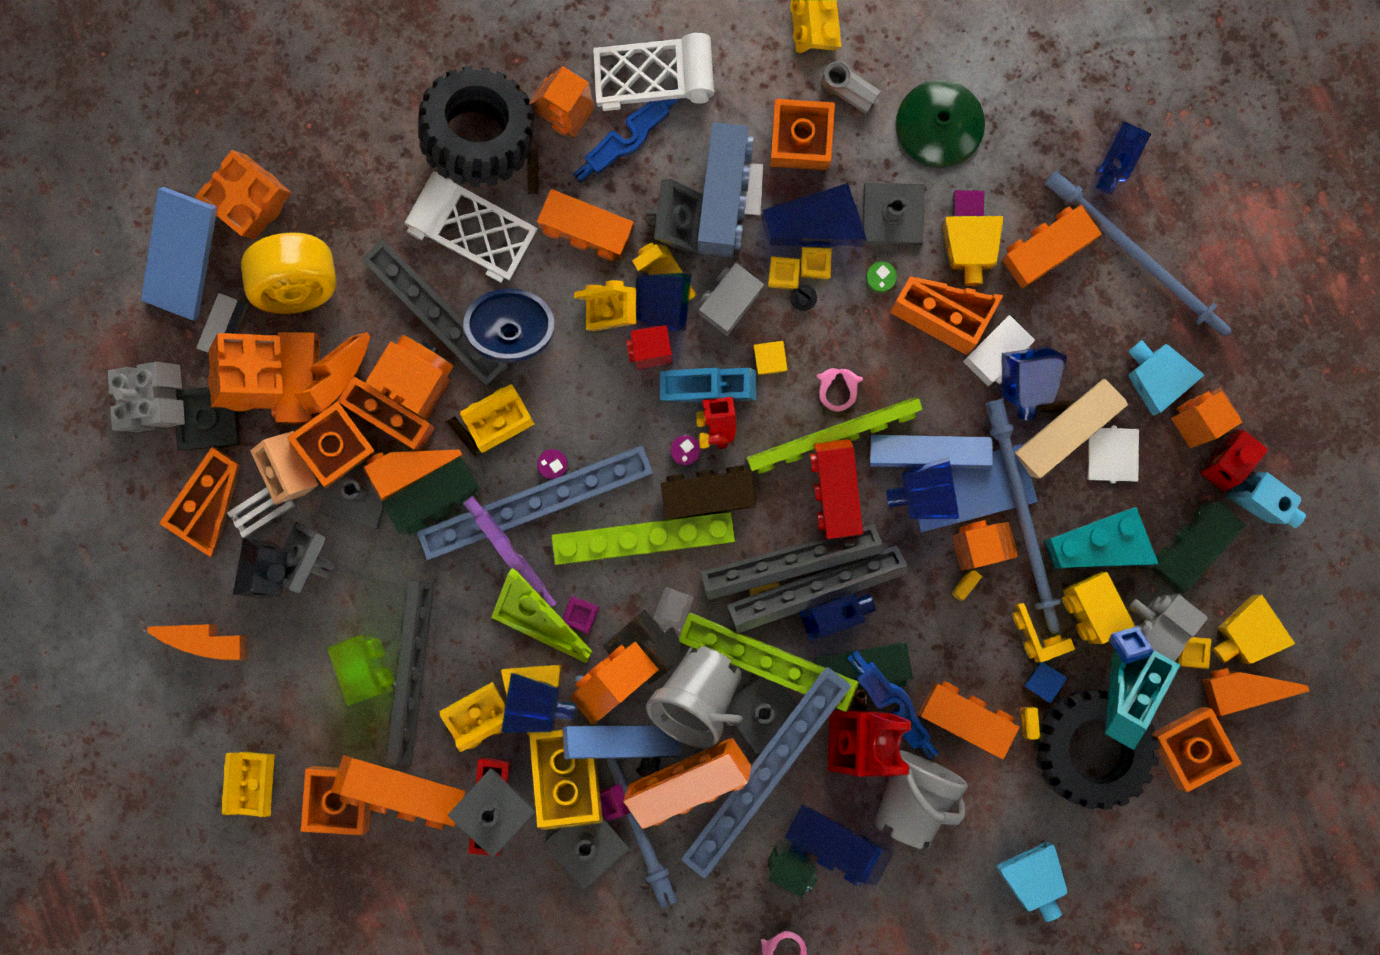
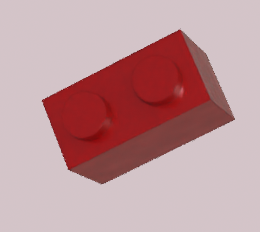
(650, 347)

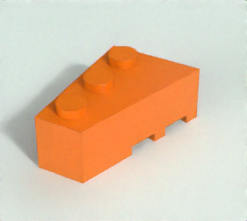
(563, 101)
(946, 312)
(1206, 417)
(204, 501)
(984, 544)

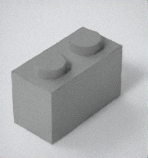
(730, 298)

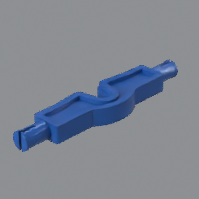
(615, 146)
(886, 693)

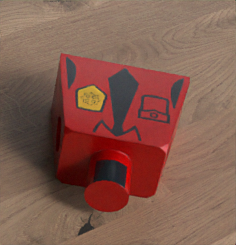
(1236, 458)

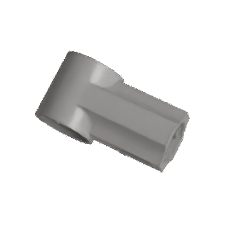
(852, 89)

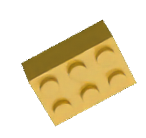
(563, 788)

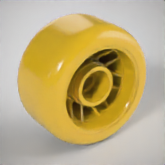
(288, 273)

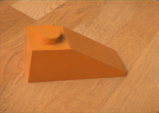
(400, 469)
(1237, 691)

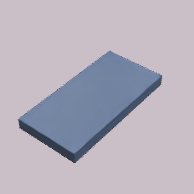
(178, 253)
(983, 492)

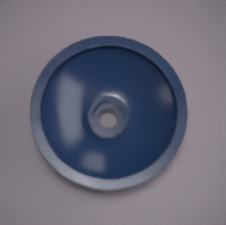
(505, 315)

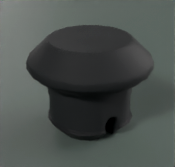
(803, 297)
(647, 767)

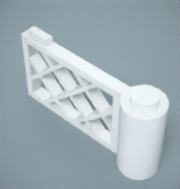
(693, 71)
(433, 212)

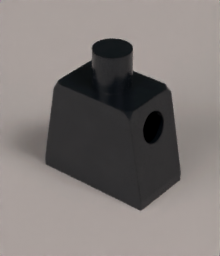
(260, 569)

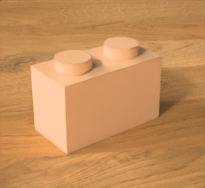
(283, 469)

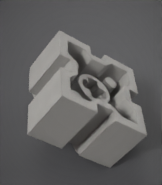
(146, 397)
(1168, 623)

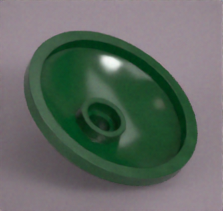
(938, 142)

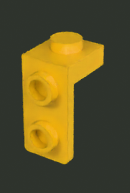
(658, 260)

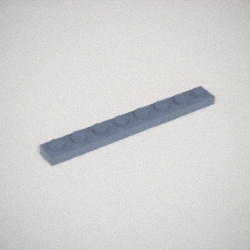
(538, 501)
(767, 772)

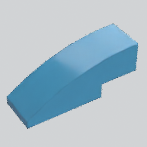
(708, 383)

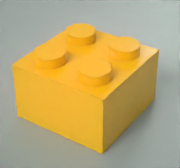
(1096, 608)

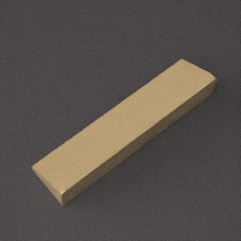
(1071, 429)

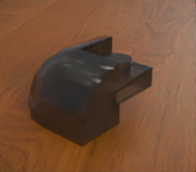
(659, 646)

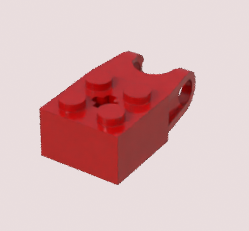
(866, 743)

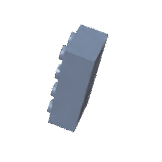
(723, 186)

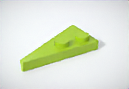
(530, 614)

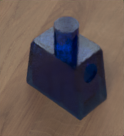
(1126, 145)
(663, 299)
(1031, 378)
(927, 492)
(828, 618)
(534, 706)

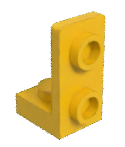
(1052, 646)

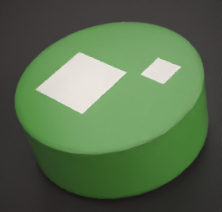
(881, 277)

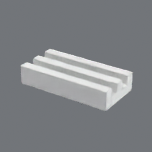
(239, 522)

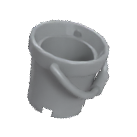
(696, 699)
(920, 801)

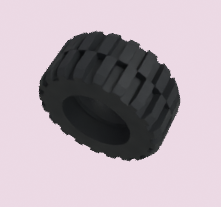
(482, 93)
(1067, 782)

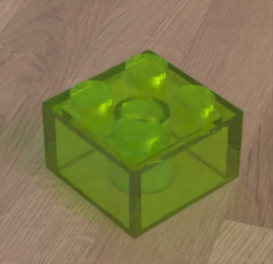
(361, 668)

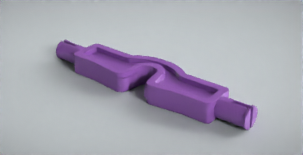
(504, 548)

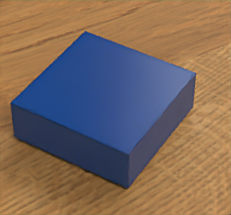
(1131, 645)
(1045, 682)

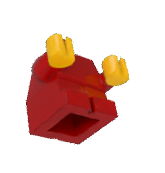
(721, 418)

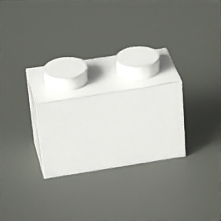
(986, 358)

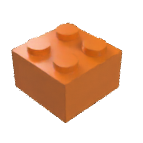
(802, 134)
(331, 445)
(612, 681)
(1195, 749)
(323, 810)

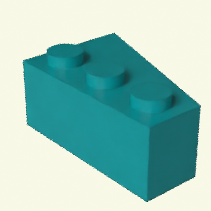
(1104, 543)
(1136, 695)

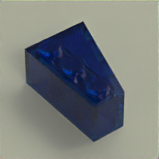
(816, 219)
(838, 847)

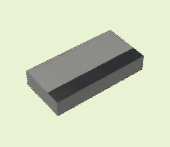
(224, 318)

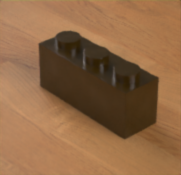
(708, 493)

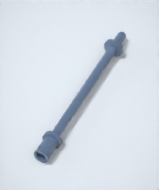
(1074, 197)
(1002, 432)
(656, 872)

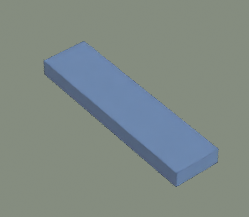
(921, 450)
(618, 742)

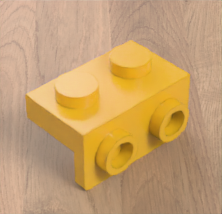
(815, 25)
(608, 305)
(496, 418)
(475, 717)
(248, 784)

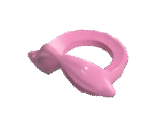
(851, 381)
(769, 946)

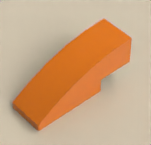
(333, 374)
(202, 641)

